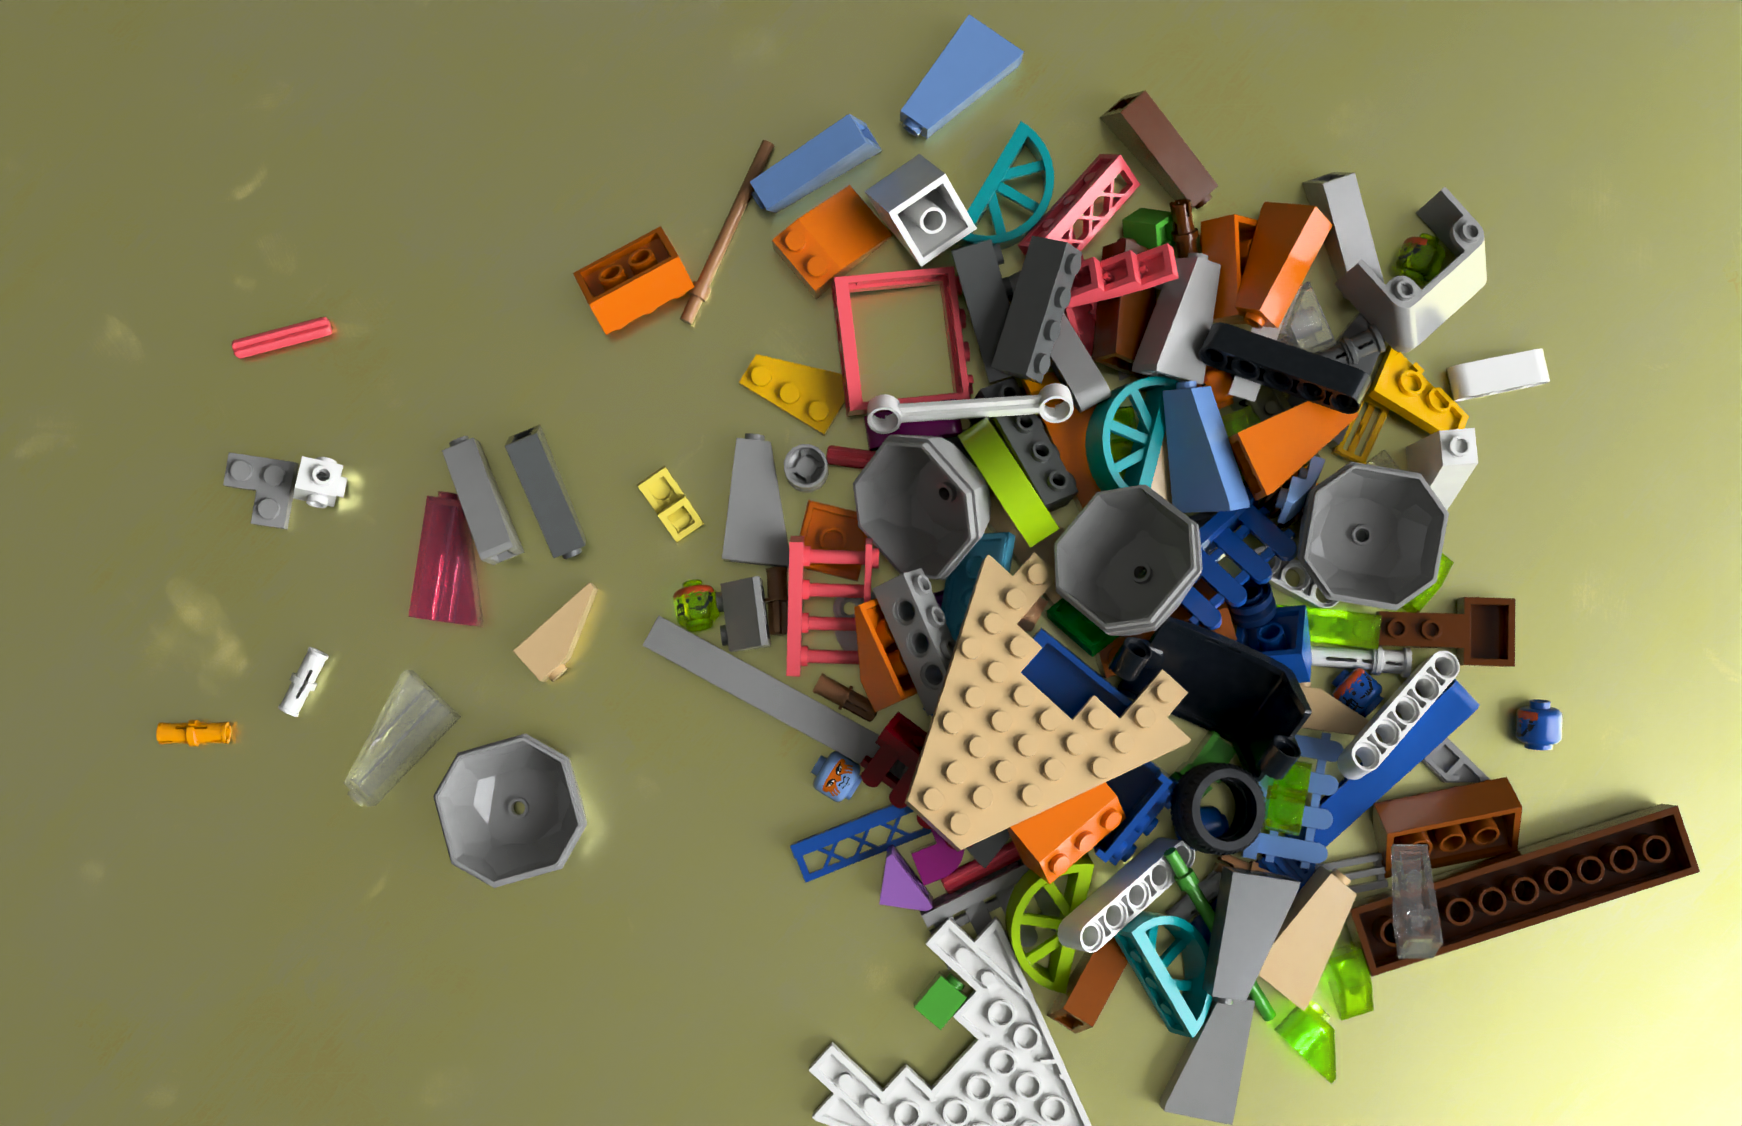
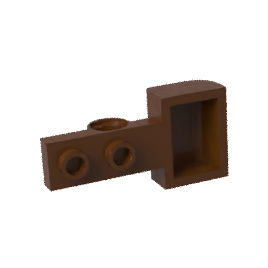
(1480, 631)

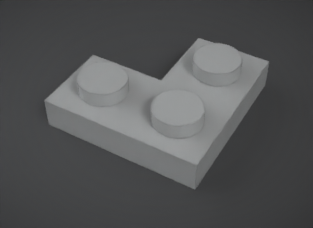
(273, 483)

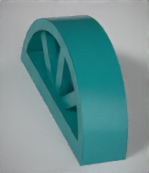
(994, 184)
(1146, 439)
(1137, 940)

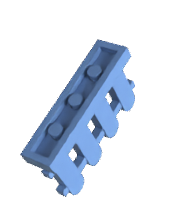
(1313, 817)

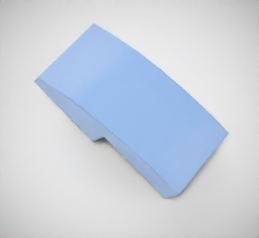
(1294, 497)

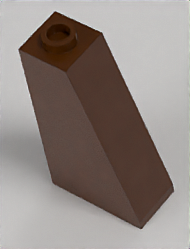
(1159, 148)
(1122, 319)

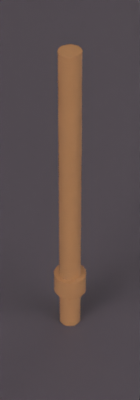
(701, 287)

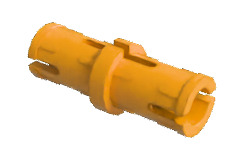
(193, 733)

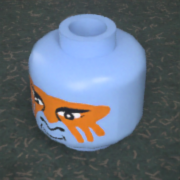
(836, 776)

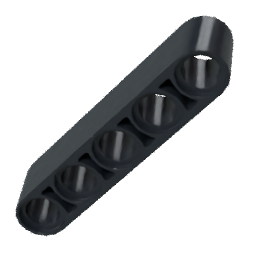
(1285, 368)

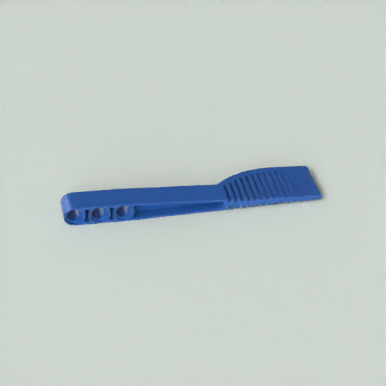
(1358, 795)

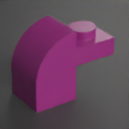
(936, 860)

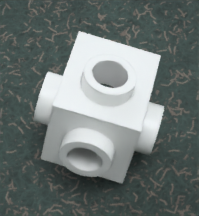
(319, 482)

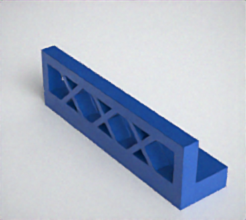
(849, 830)

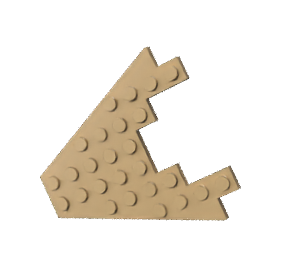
(1001, 744)

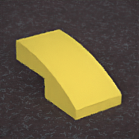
(670, 504)

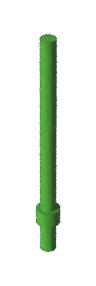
(1188, 882)

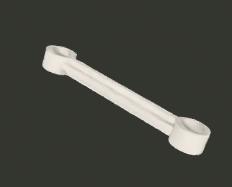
(970, 408)

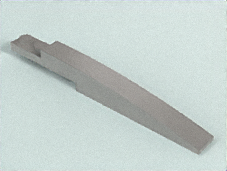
(764, 692)

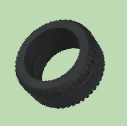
(1248, 808)

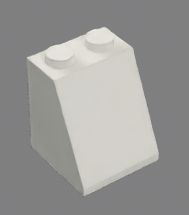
(921, 209)

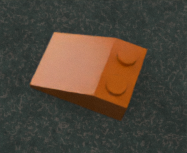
(830, 240)
(880, 661)

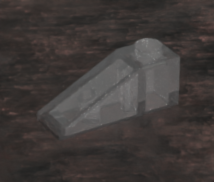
(1414, 902)

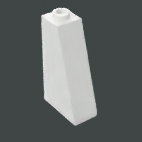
(1444, 461)

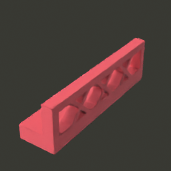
(1080, 200)

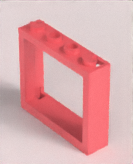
(954, 323)

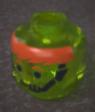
(1420, 258)
(695, 606)

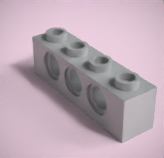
(912, 628)

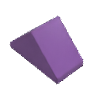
(902, 886)

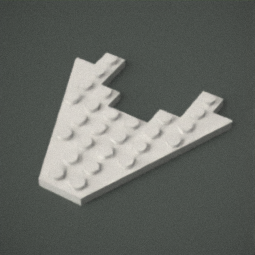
(1001, 1079)

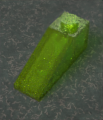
(1343, 628)

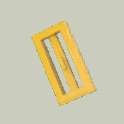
(1348, 454)

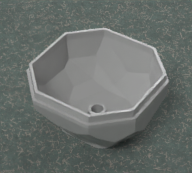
(922, 504)
(1402, 540)
(1112, 543)
(480, 818)

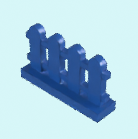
(1219, 533)

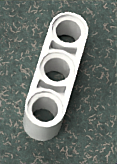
(1498, 375)
(1304, 591)

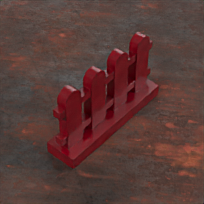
(899, 741)

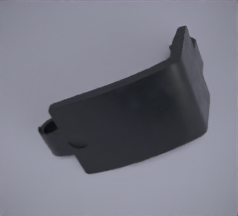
(1229, 691)

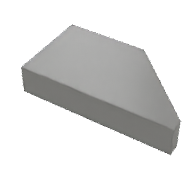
(1452, 765)

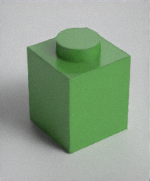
(941, 999)

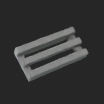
(1378, 870)

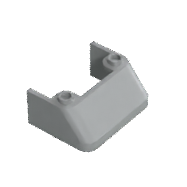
(1400, 307)

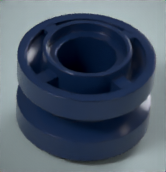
(1258, 609)

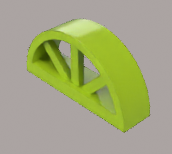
(1008, 482)
(1061, 958)

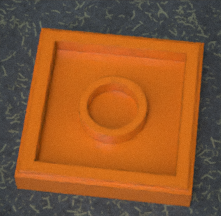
(833, 529)

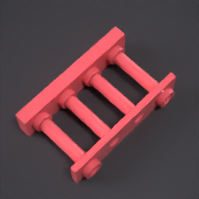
(801, 589)

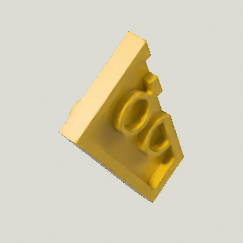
(797, 389)
(1413, 397)

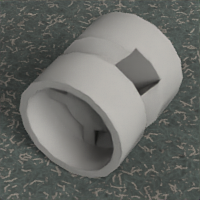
(806, 468)

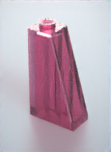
(446, 567)

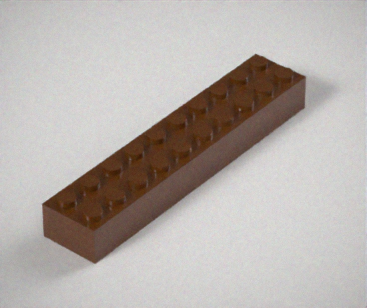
(1536, 884)

